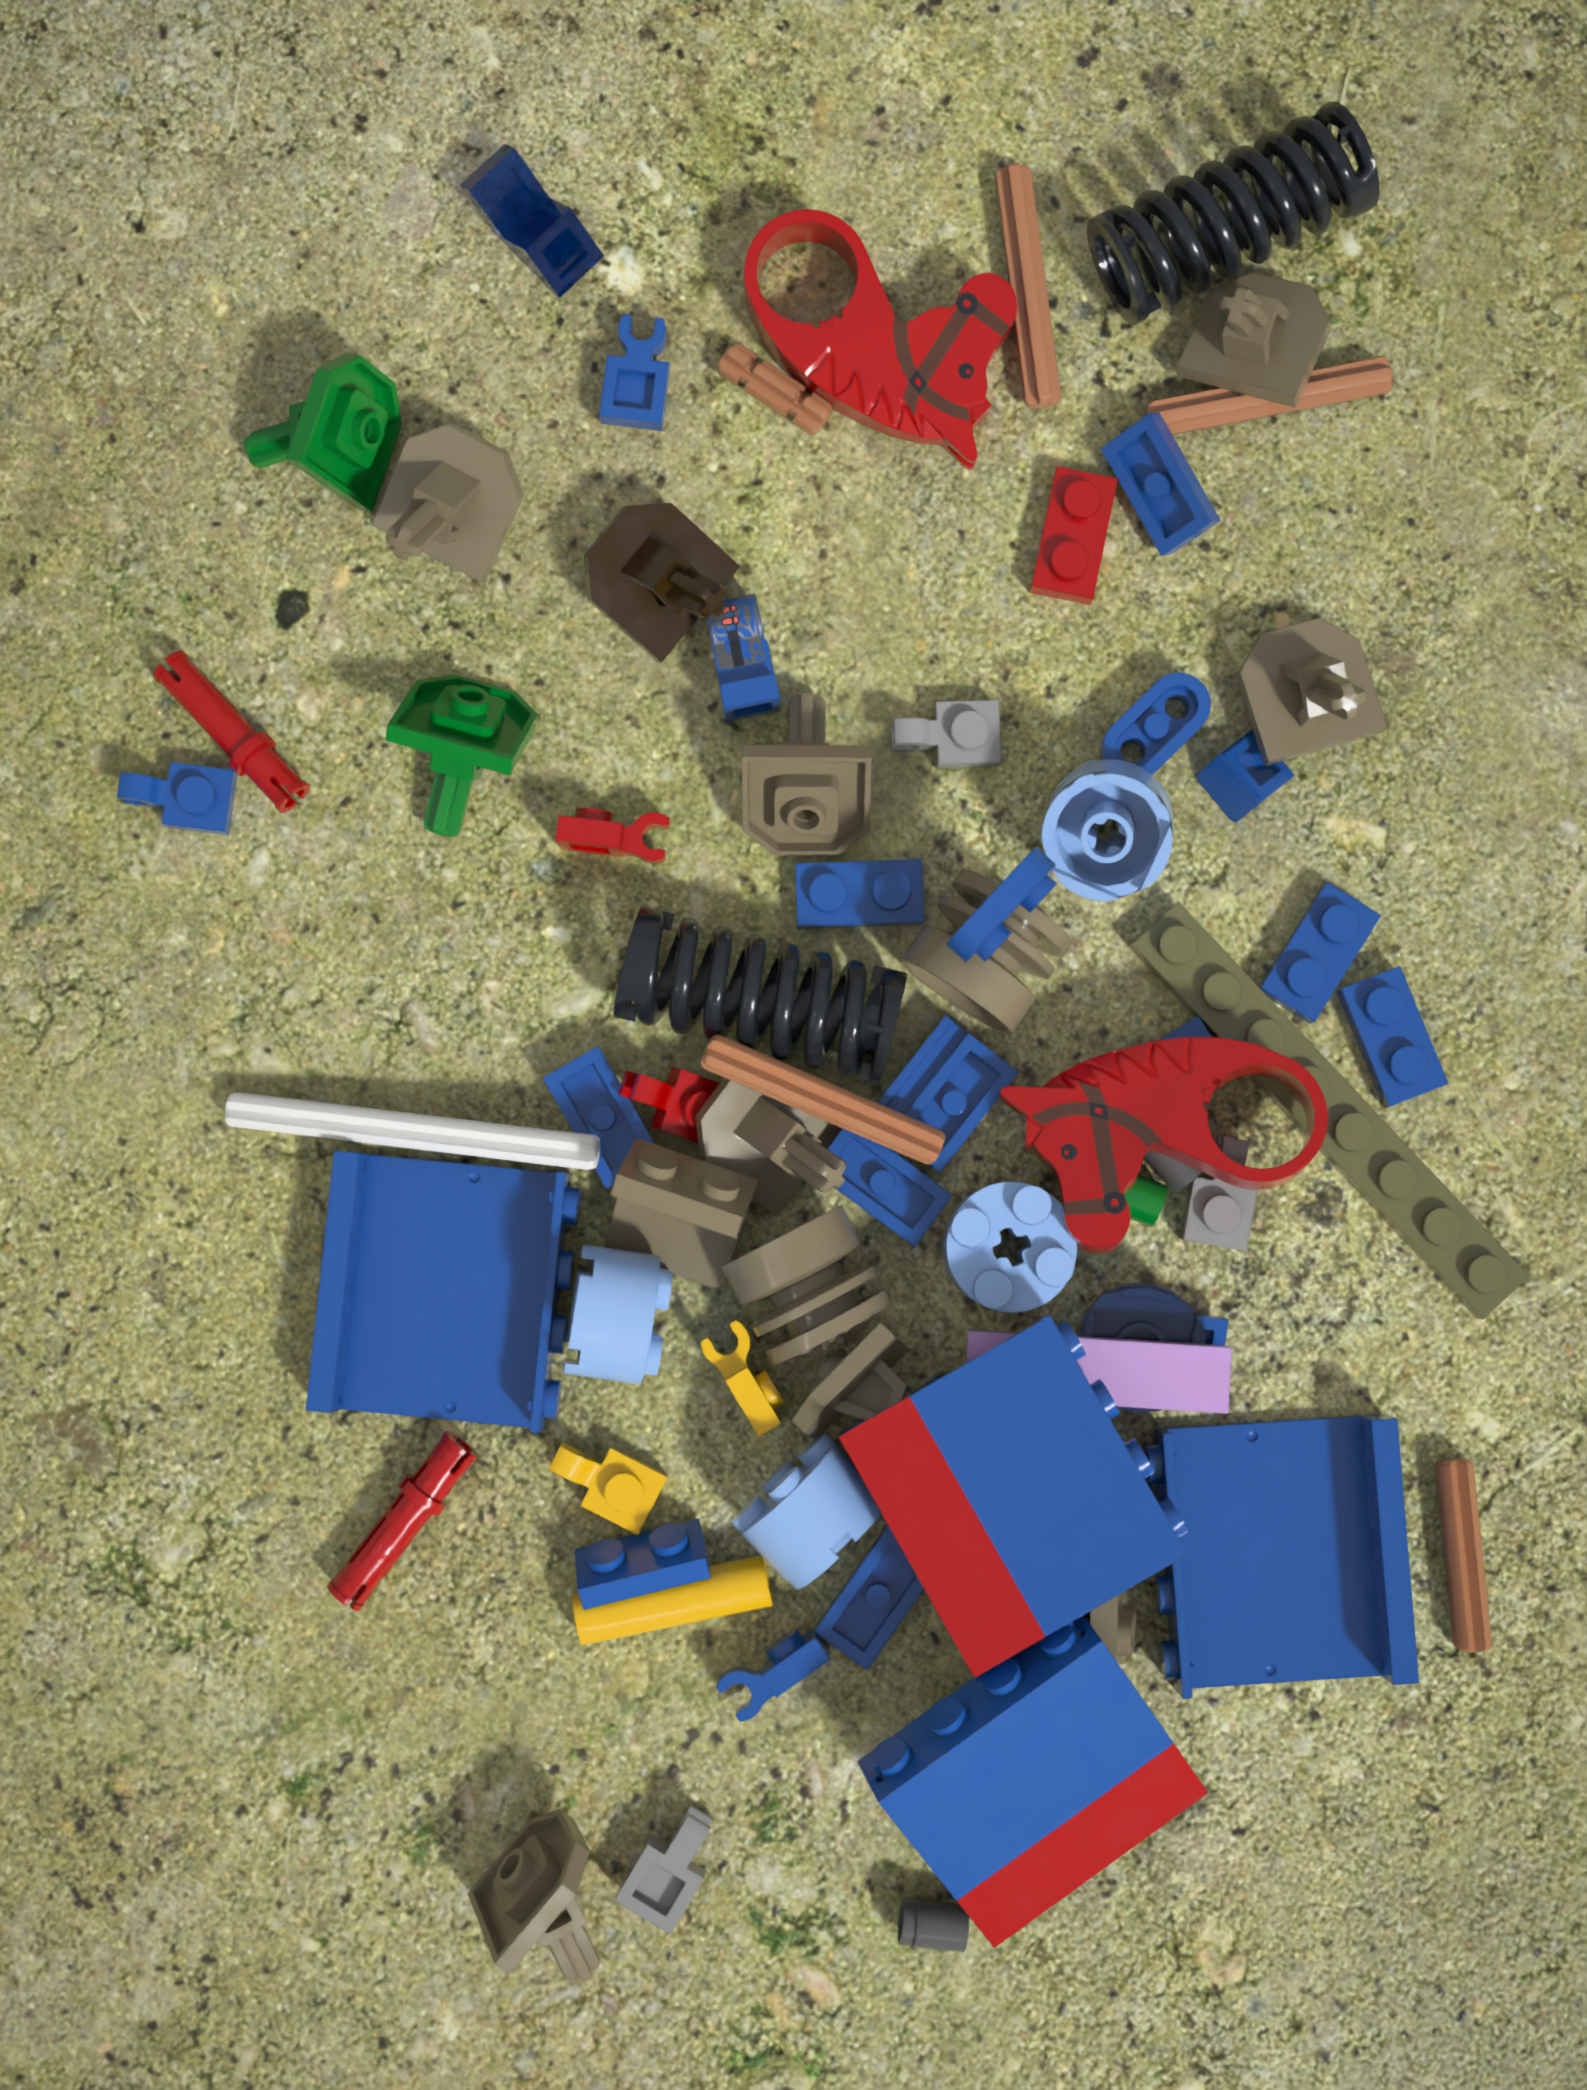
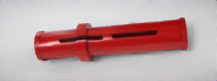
(248, 750)
(391, 1535)

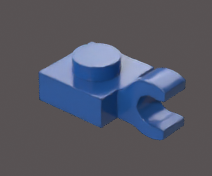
(191, 798)
(790, 1661)

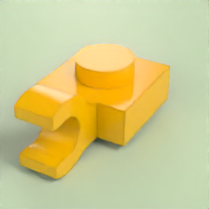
(754, 1393)
(618, 1487)

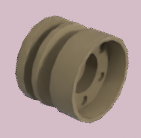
(987, 988)
(807, 1287)

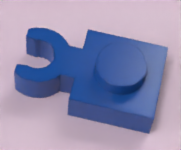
(636, 384)

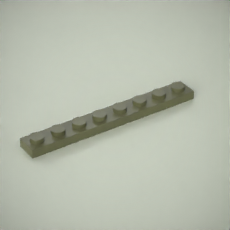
(1356, 1136)

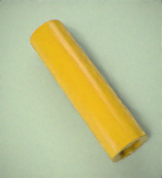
(732, 1589)

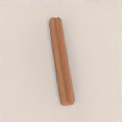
(1028, 280)
(1324, 387)
(822, 1099)

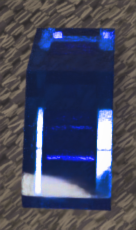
(530, 222)

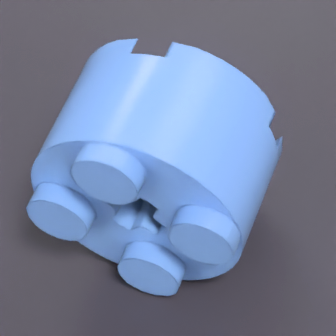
(1126, 860)
(1042, 1263)
(616, 1315)
(808, 1512)

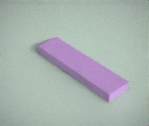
(1145, 1371)

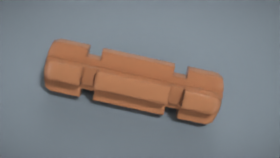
(774, 388)

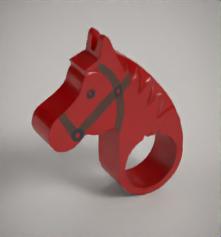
(892, 375)
(1143, 1099)

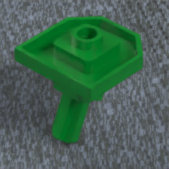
(339, 432)
(465, 730)

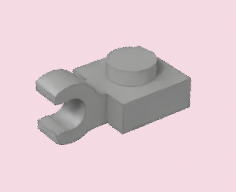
(961, 734)
(1219, 1211)
(664, 1876)

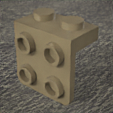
(679, 1211)

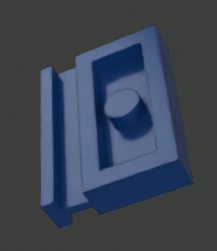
(949, 1085)

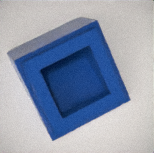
(1240, 779)

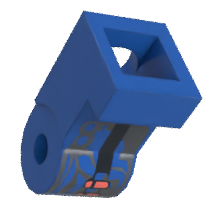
(743, 660)

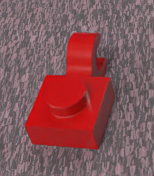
(596, 833)
(675, 1100)

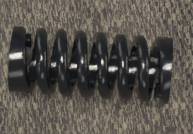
(1275, 210)
(862, 1029)

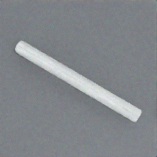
(413, 1130)

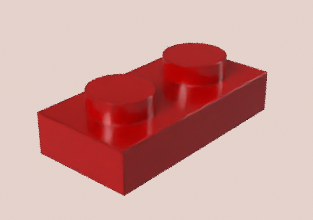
(1073, 535)

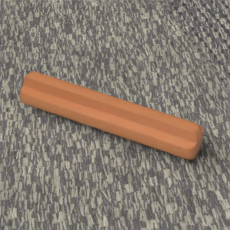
(1463, 1555)

